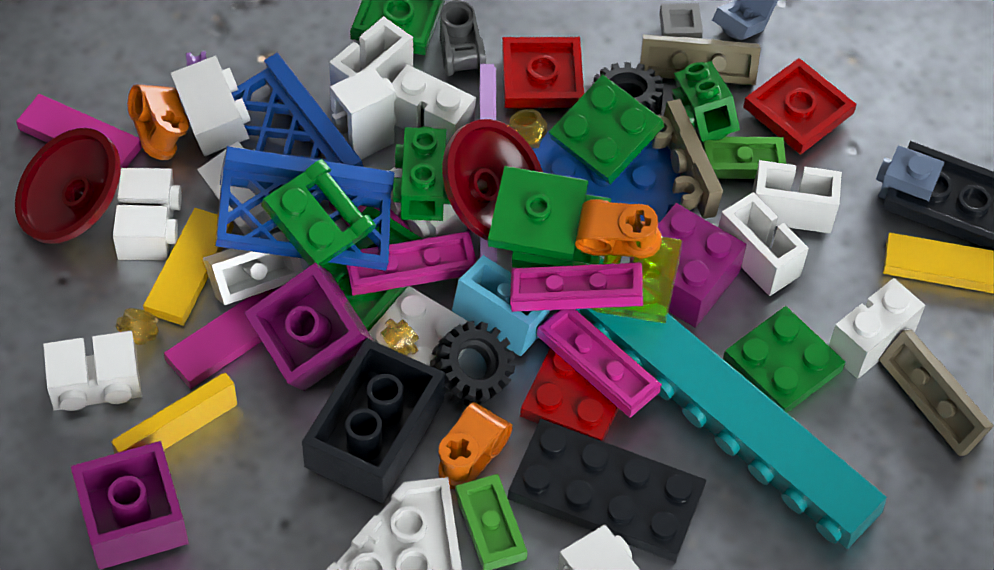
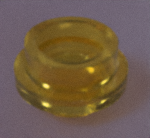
(529, 125)
(140, 323)
(400, 337)

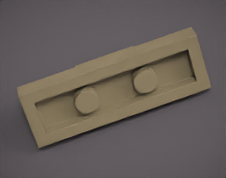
(733, 60)
(689, 160)
(936, 392)

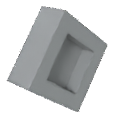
(681, 20)

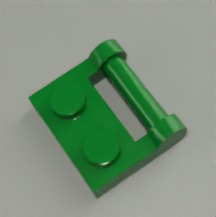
(306, 221)

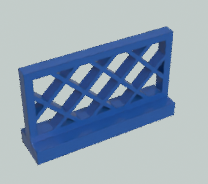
(304, 111)
(269, 171)

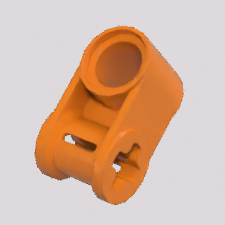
(157, 118)
(616, 227)
(472, 444)

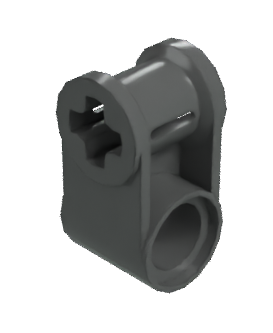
(460, 38)

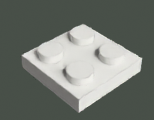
(425, 317)

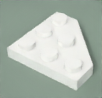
(409, 533)

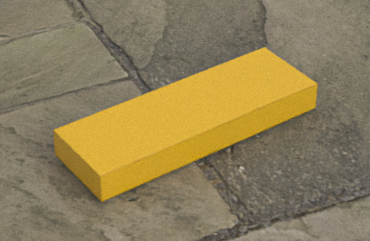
(939, 262)
(185, 270)
(181, 416)

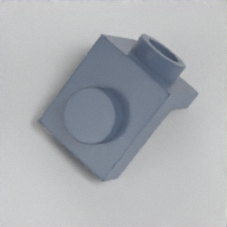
(744, 17)
(909, 173)

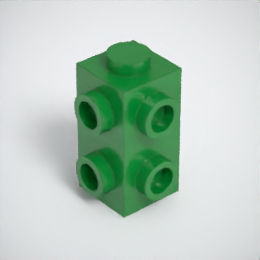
(706, 101)
(422, 184)

